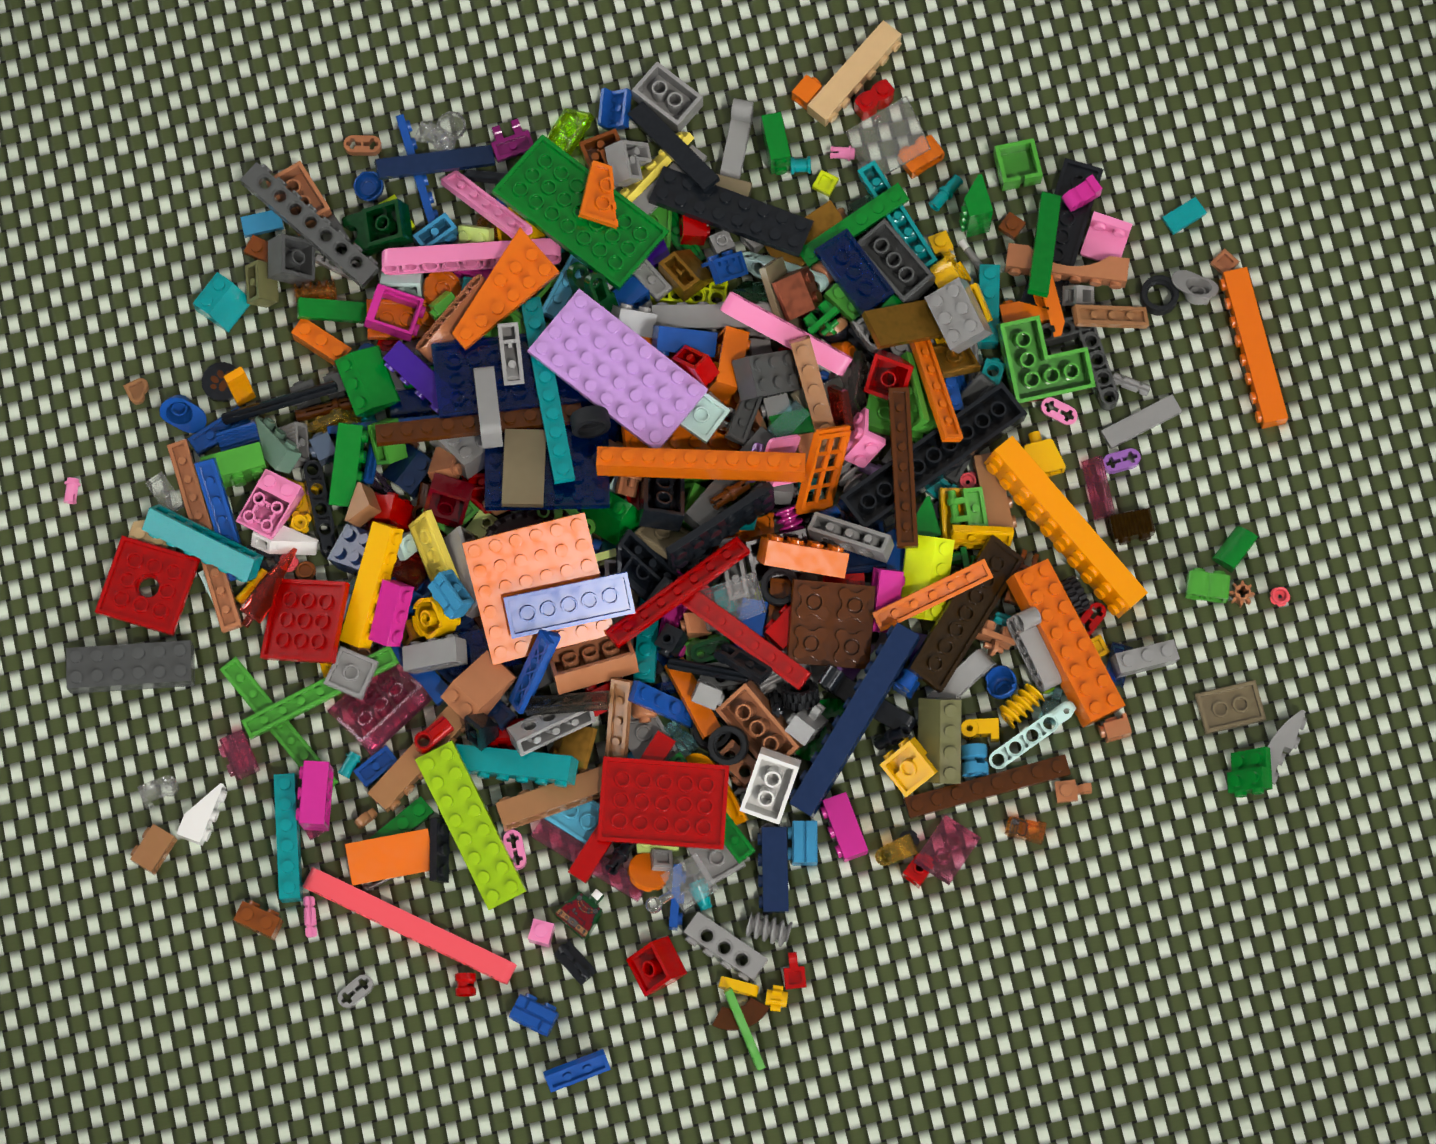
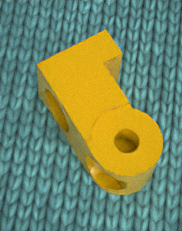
(981, 728)

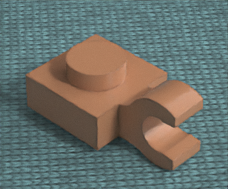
(1068, 791)

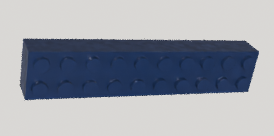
(854, 720)

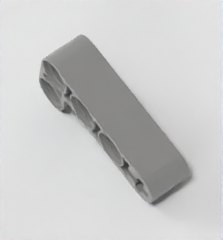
(737, 138)
(488, 407)
(1033, 649)
(968, 673)

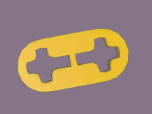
(739, 986)

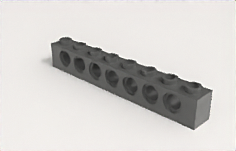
(360, 275)

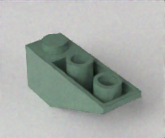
(276, 447)

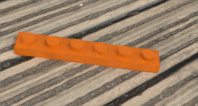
(936, 391)
(932, 595)

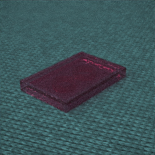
(947, 850)

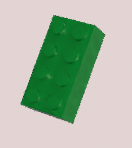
(347, 462)

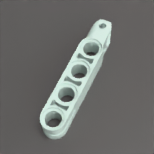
(753, 266)
(1058, 716)

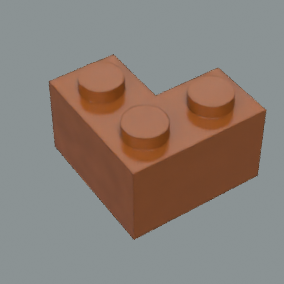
(594, 147)

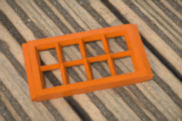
(829, 433)

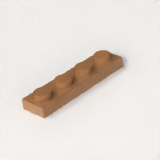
(1110, 316)
(618, 718)

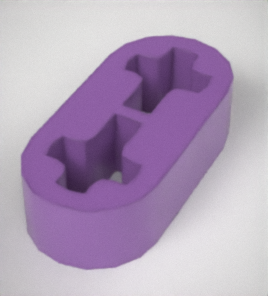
(1122, 465)

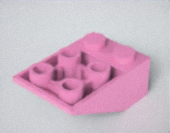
(270, 504)

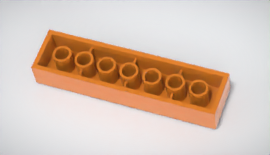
(1073, 652)

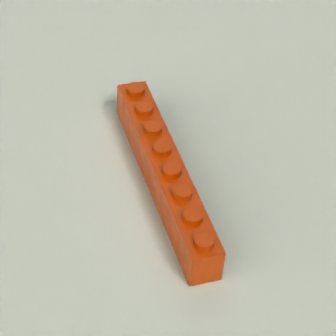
(1254, 348)

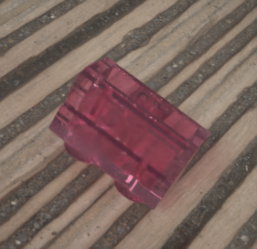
(239, 755)

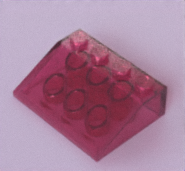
(386, 707)

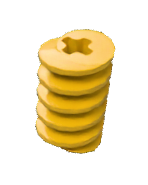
(1020, 704)

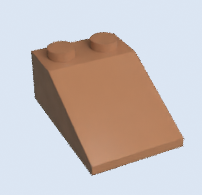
(478, 687)

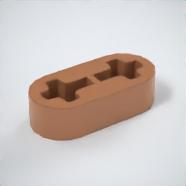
(365, 142)

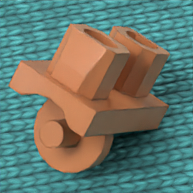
(627, 486)
(995, 641)

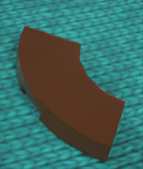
(752, 1011)

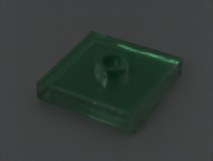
(752, 291)

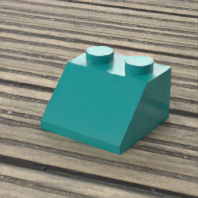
(221, 302)

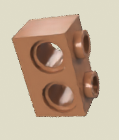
(748, 762)

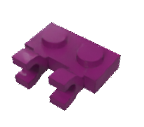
(513, 145)

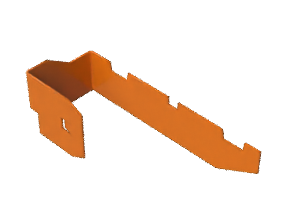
(1055, 312)

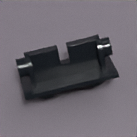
(574, 962)

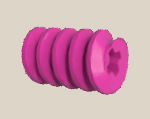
(788, 518)

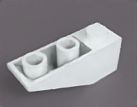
(285, 541)
(198, 820)

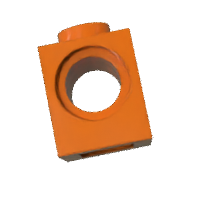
(806, 91)

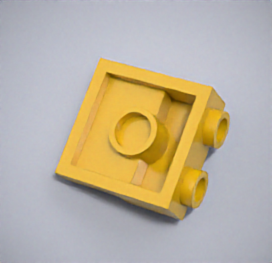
(908, 766)

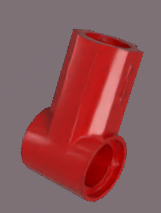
(434, 733)

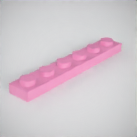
(485, 204)

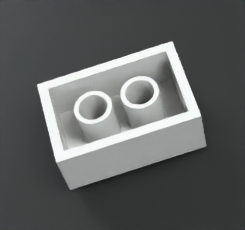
(770, 785)

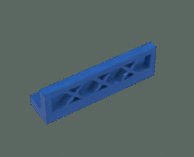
(534, 669)

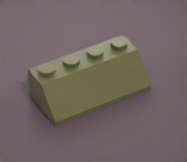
(941, 736)

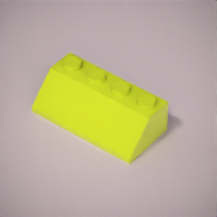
(925, 566)

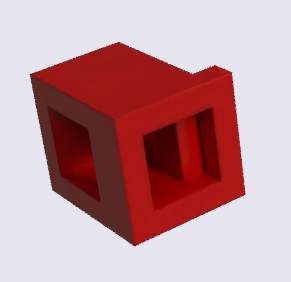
(914, 876)

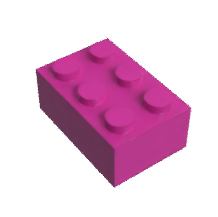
(315, 795)

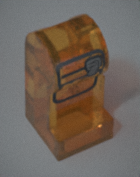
(1025, 829)

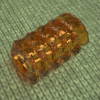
(319, 292)

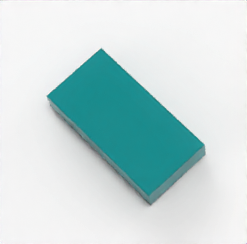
(1184, 215)

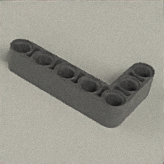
(1095, 352)

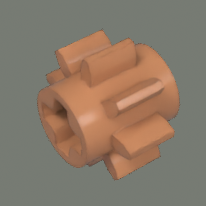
(1245, 590)

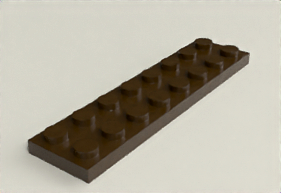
(964, 618)

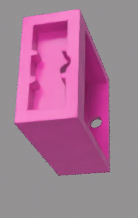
(399, 297)

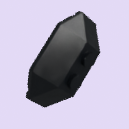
(642, 564)

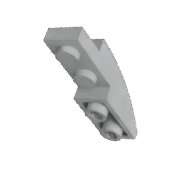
(1285, 741)

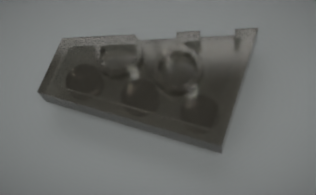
(857, 381)

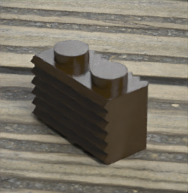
(1131, 526)

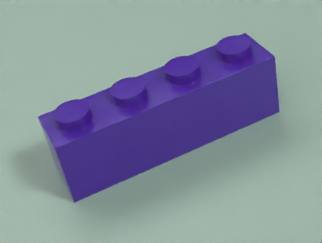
(413, 372)

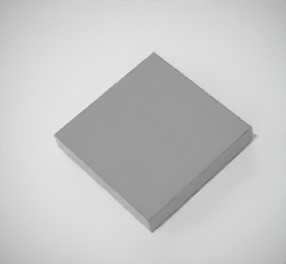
(351, 673)

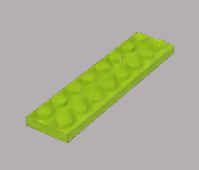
(471, 825)

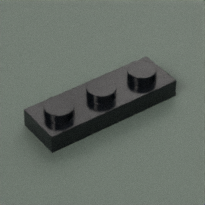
(439, 851)

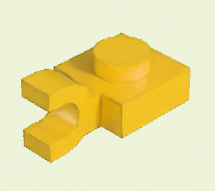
(940, 244)

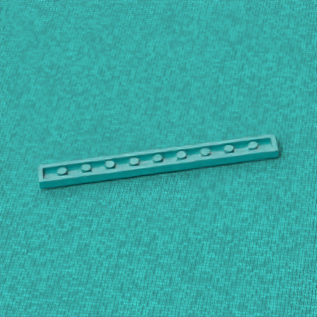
(548, 398)

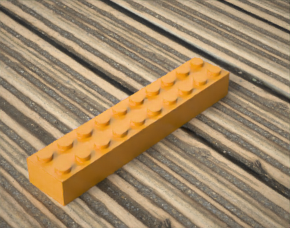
(1065, 527)

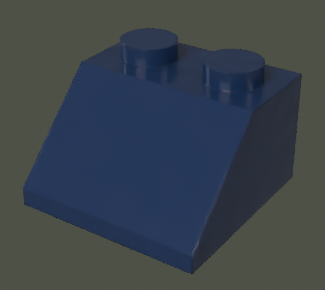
(409, 472)

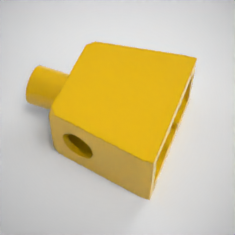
(1045, 454)

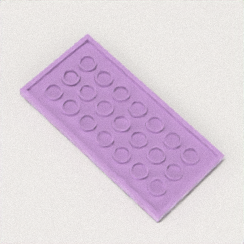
(617, 370)

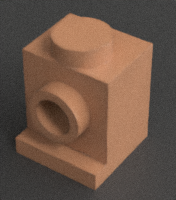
(1115, 728)

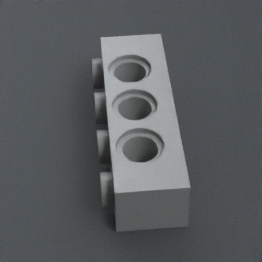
(851, 537)
(544, 729)
(702, 924)

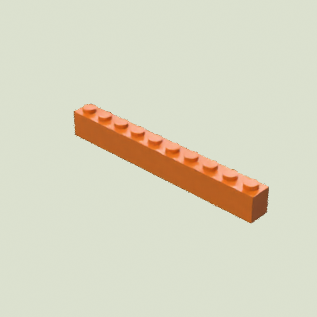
(700, 464)

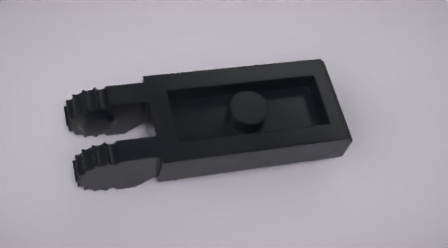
(743, 663)

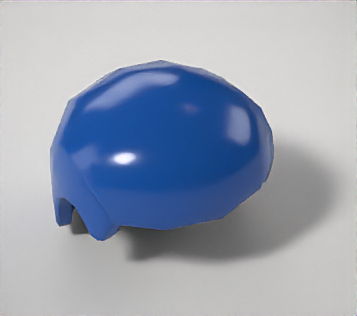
(368, 186)
(1001, 682)

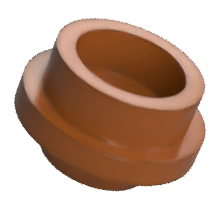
(305, 570)

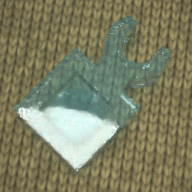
(684, 741)

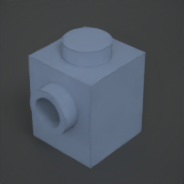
(322, 448)

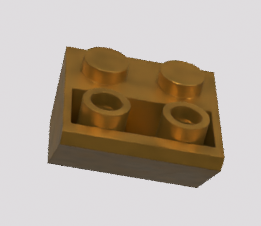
(684, 273)

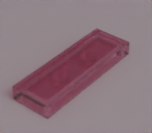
(1098, 488)

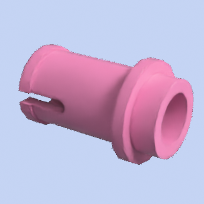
(844, 153)
(71, 490)

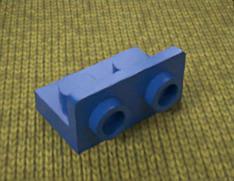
(727, 267)

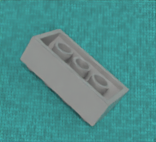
(455, 548)

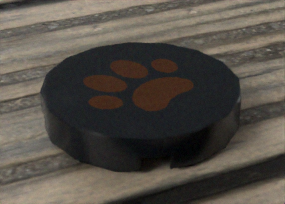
(215, 384)

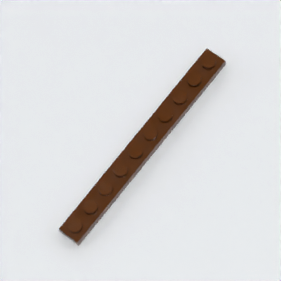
(461, 426)

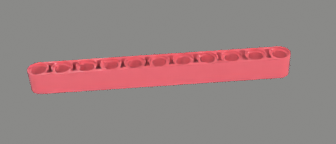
(409, 926)

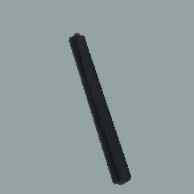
(279, 402)

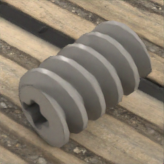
(847, 477)
(768, 929)

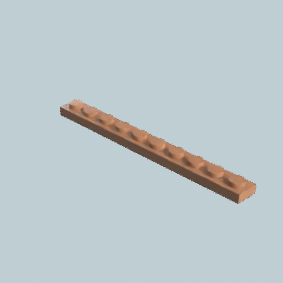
(198, 512)

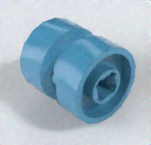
(974, 760)

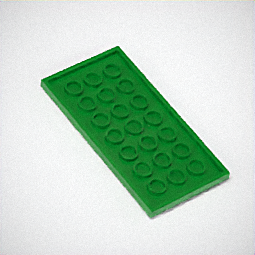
(548, 193)

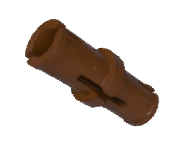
(729, 494)

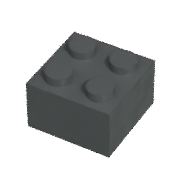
(291, 260)

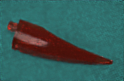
(263, 595)

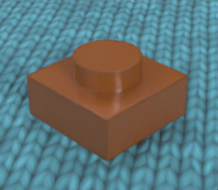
(1011, 226)

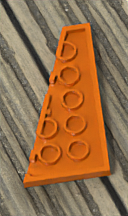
(511, 283)

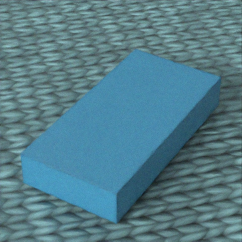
(261, 223)

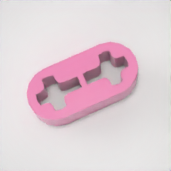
(1061, 407)
(519, 848)

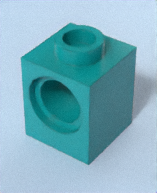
(994, 364)

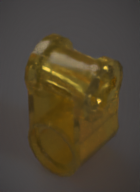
(898, 850)

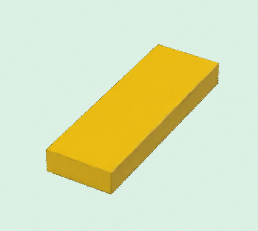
(979, 534)

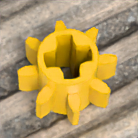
(776, 998)

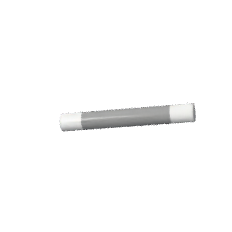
(970, 253)

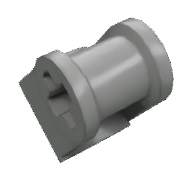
(861, 330)

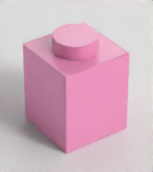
(541, 933)

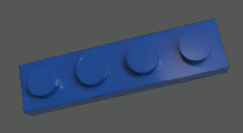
(660, 703)

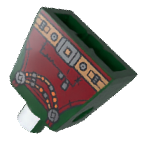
(581, 913)

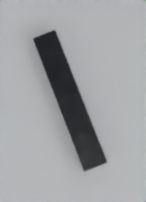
(674, 147)

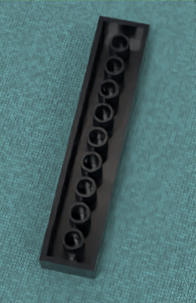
(980, 424)

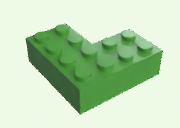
(1032, 371)

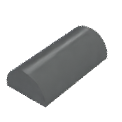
(897, 262)

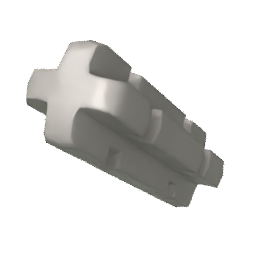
(1131, 384)

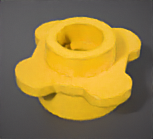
(297, 516)

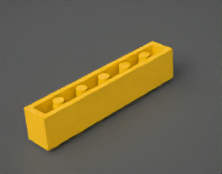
(375, 566)

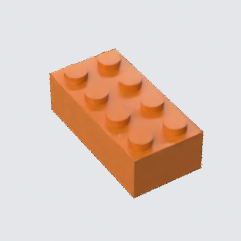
(802, 556)

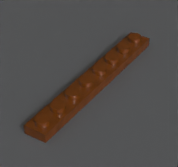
(902, 468)
(987, 786)

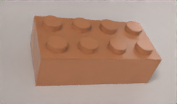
(591, 664)
(752, 713)

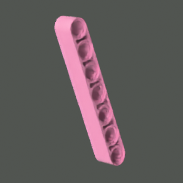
(783, 331)

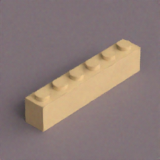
(854, 74)

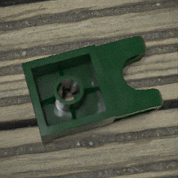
(381, 227)
(596, 289)

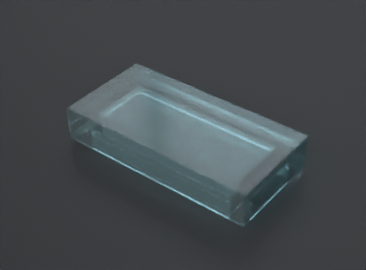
(788, 420)

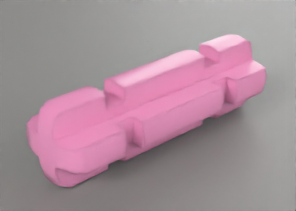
(310, 916)

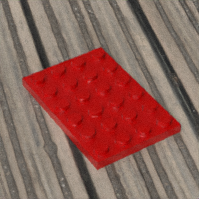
(663, 803)

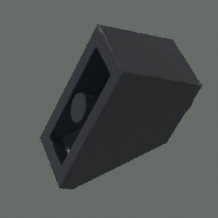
(481, 730)

